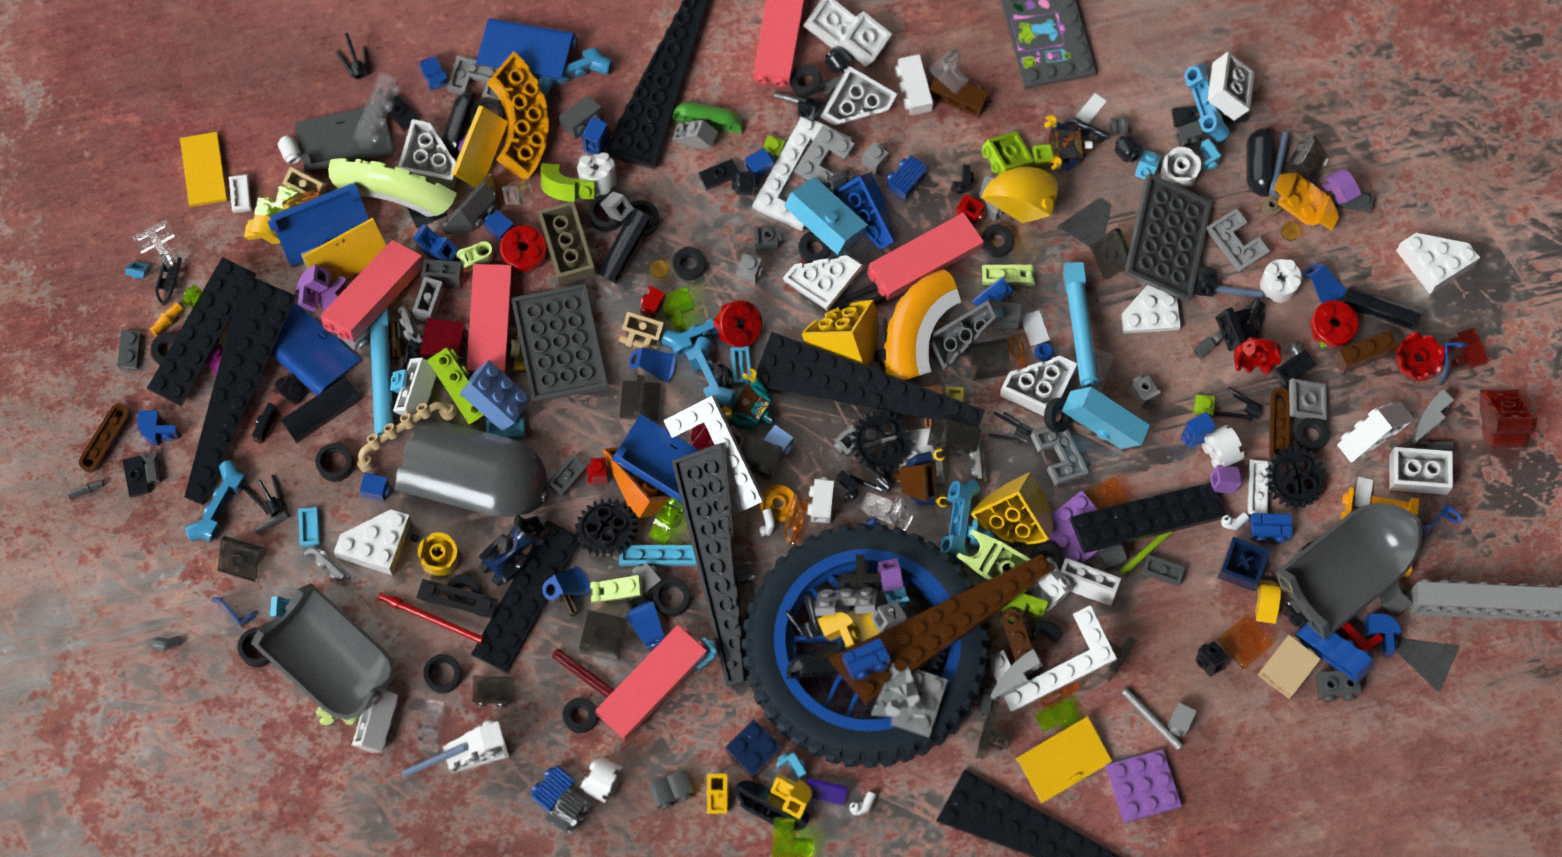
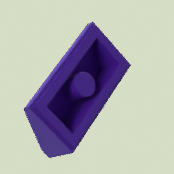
(827, 791)

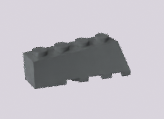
(960, 333)

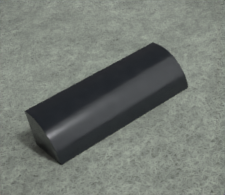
(624, 245)
(1383, 308)
(320, 410)

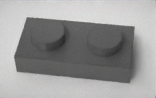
(1362, 203)
(129, 349)
(567, 475)
(1163, 570)

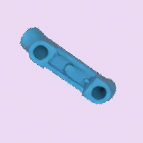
(591, 61)
(1211, 118)
(682, 341)
(697, 356)
(960, 495)
(208, 527)

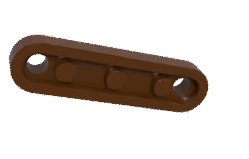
(1279, 421)
(104, 437)
(1017, 635)

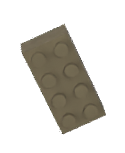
(566, 243)

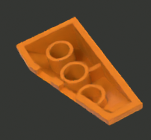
(639, 495)

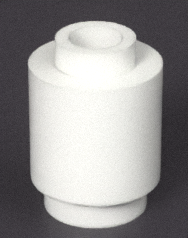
(290, 150)

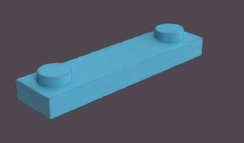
(657, 555)

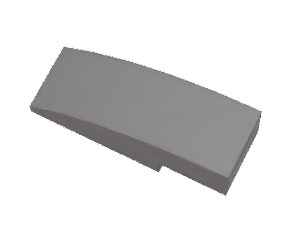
(1432, 416)
(1017, 674)

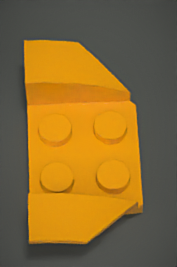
(1305, 201)

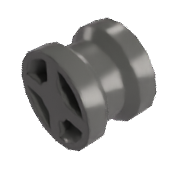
(1118, 126)

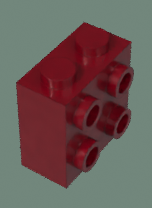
(442, 334)

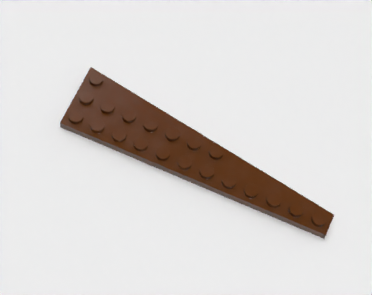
(939, 627)

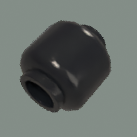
(837, 60)
(1128, 148)
(744, 183)

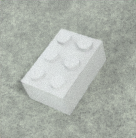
(1231, 86)
(1420, 471)

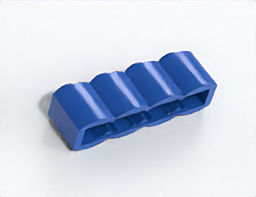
(1337, 652)

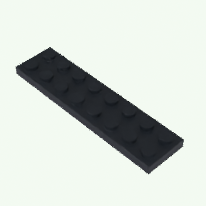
(199, 334)
(1147, 517)
(525, 598)

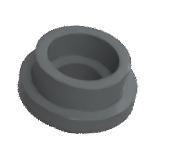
(1296, 348)

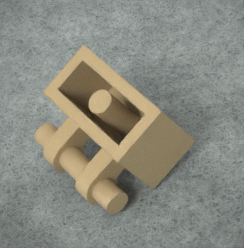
(303, 181)
(643, 326)

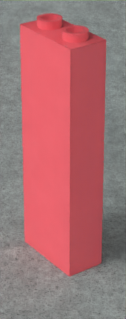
(778, 42)
(924, 255)
(372, 291)
(489, 316)
(651, 682)

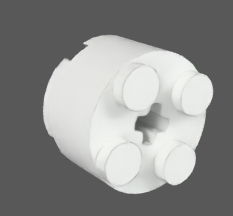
(1186, 160)
(598, 168)
(1280, 280)
(1223, 446)
(602, 779)

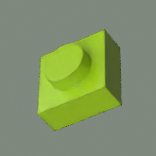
(774, 146)
(1042, 154)
(1204, 404)

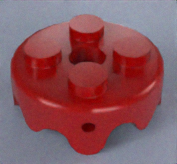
(528, 259)
(727, 323)
(1330, 335)
(1426, 347)
(1257, 353)

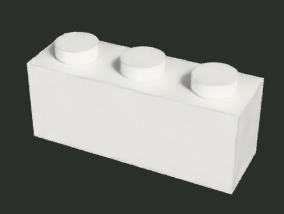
(914, 85)
(417, 388)
(1091, 582)
(375, 724)

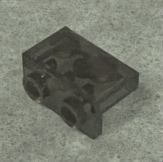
(492, 690)

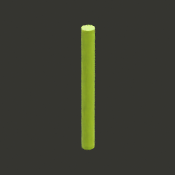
(1143, 553)

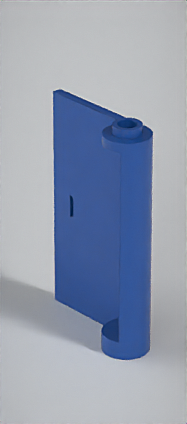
(540, 47)
(318, 221)
(312, 352)
(649, 455)

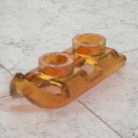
(796, 523)

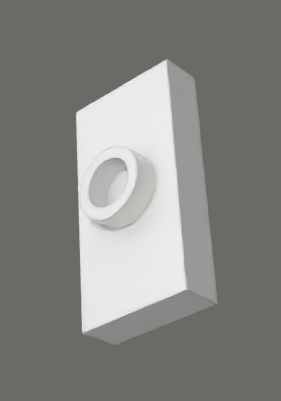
(240, 193)

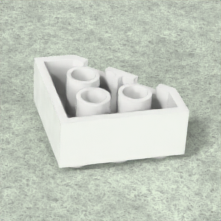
(857, 99)
(427, 155)
(1436, 259)
(1038, 383)
(1373, 431)
(375, 542)
(484, 746)

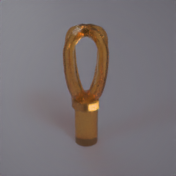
(1020, 360)
(1064, 693)

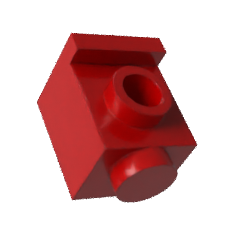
(970, 204)
(652, 302)
(597, 471)

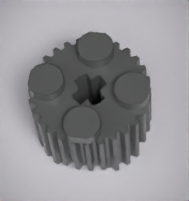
(568, 811)

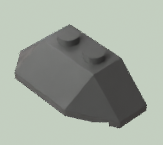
(474, 209)

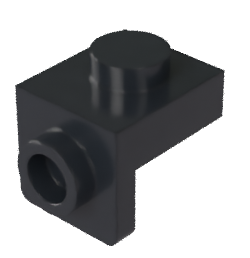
(810, 108)
(963, 186)
(1206, 281)
(289, 389)
(847, 480)
(1295, 618)
(1050, 630)

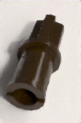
(396, 340)
(569, 604)

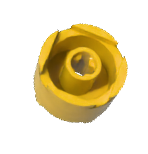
(431, 546)

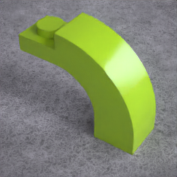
(563, 187)

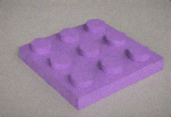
(1063, 533)
(1143, 786)

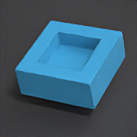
(137, 270)

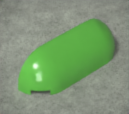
(716, 117)

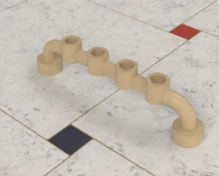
(365, 462)

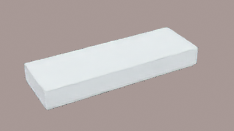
(1256, 487)

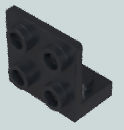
(1235, 327)

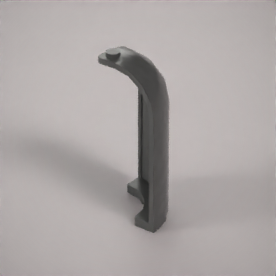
(472, 470)
(1351, 565)
(326, 655)

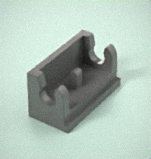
(445, 271)

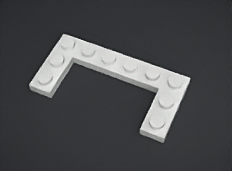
(768, 197)
(710, 413)
(1098, 656)

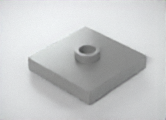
(1307, 399)

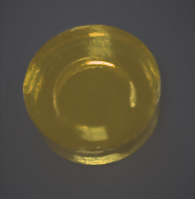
(1290, 231)
(659, 269)

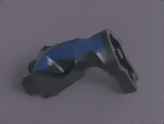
(503, 562)

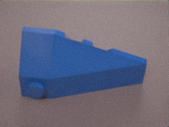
(865, 200)

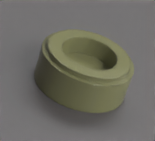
(513, 349)

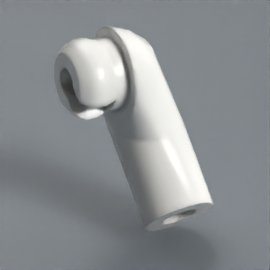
(769, 523)
(1234, 523)
(864, 806)

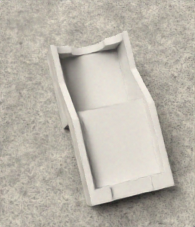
(857, 35)

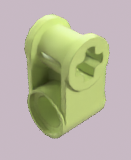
(474, 255)

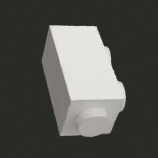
(822, 500)

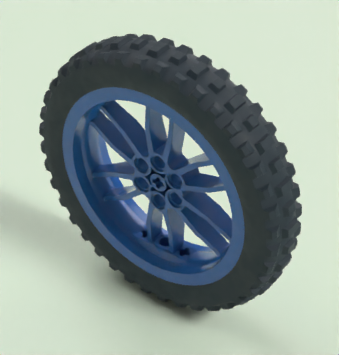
(771, 646)

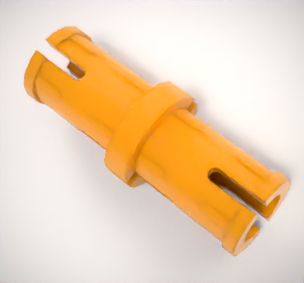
(166, 319)

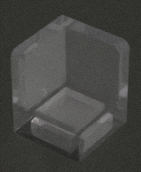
(517, 192)

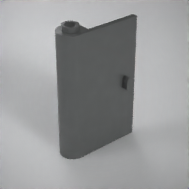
(331, 138)

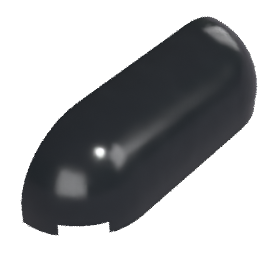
(457, 122)
(1259, 161)
(811, 665)
(764, 804)

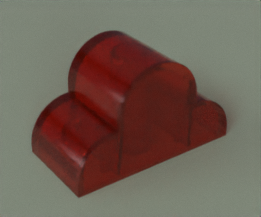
(1506, 419)

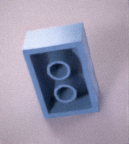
(495, 395)

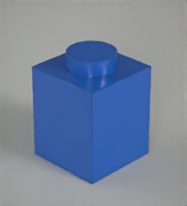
(759, 162)
(497, 224)
(375, 487)

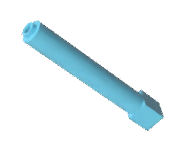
(1074, 284)
(381, 372)

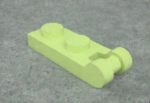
(1010, 273)
(617, 589)

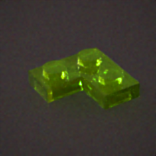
(270, 207)
(1061, 715)
(785, 844)

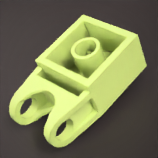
(992, 556)

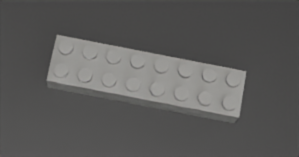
(1486, 600)

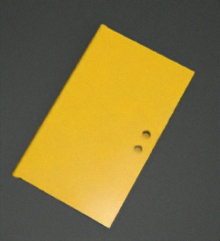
(348, 255)
(1062, 757)

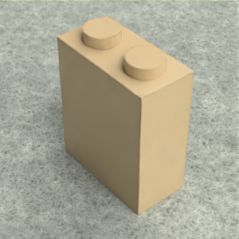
(1289, 666)

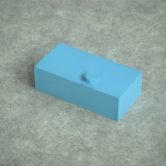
(825, 215)
(1105, 418)

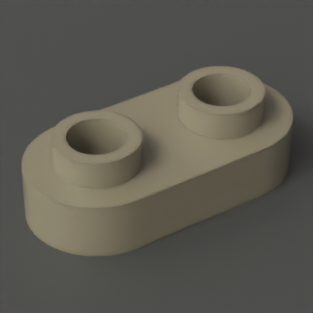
(1271, 211)

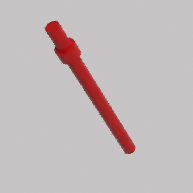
(397, 603)

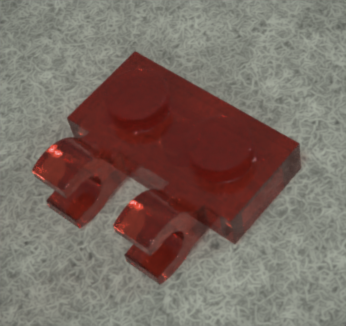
(1473, 354)

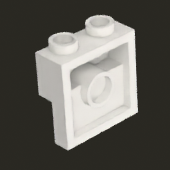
(1052, 588)

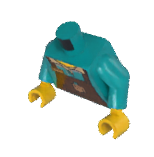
(751, 405)

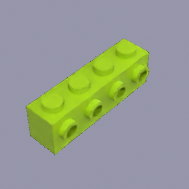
(454, 379)

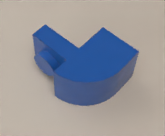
(432, 72)
(434, 246)
(151, 429)
(1387, 628)

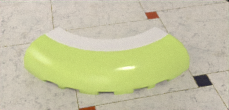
(392, 185)

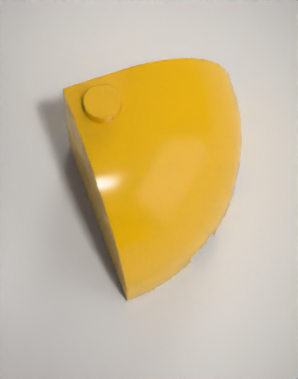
(1023, 193)
(847, 332)
(1016, 512)

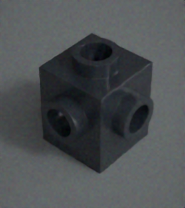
(1211, 658)

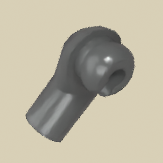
(163, 644)

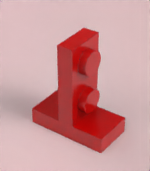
(1351, 634)

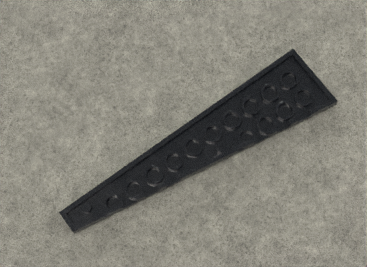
(648, 114)
(251, 337)
(819, 374)
(707, 510)
(1009, 822)

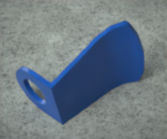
(1325, 283)
(1450, 345)
(654, 362)
(1444, 512)
(567, 582)
(244, 621)
(646, 624)

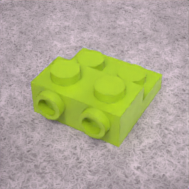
(1006, 152)
(1029, 605)

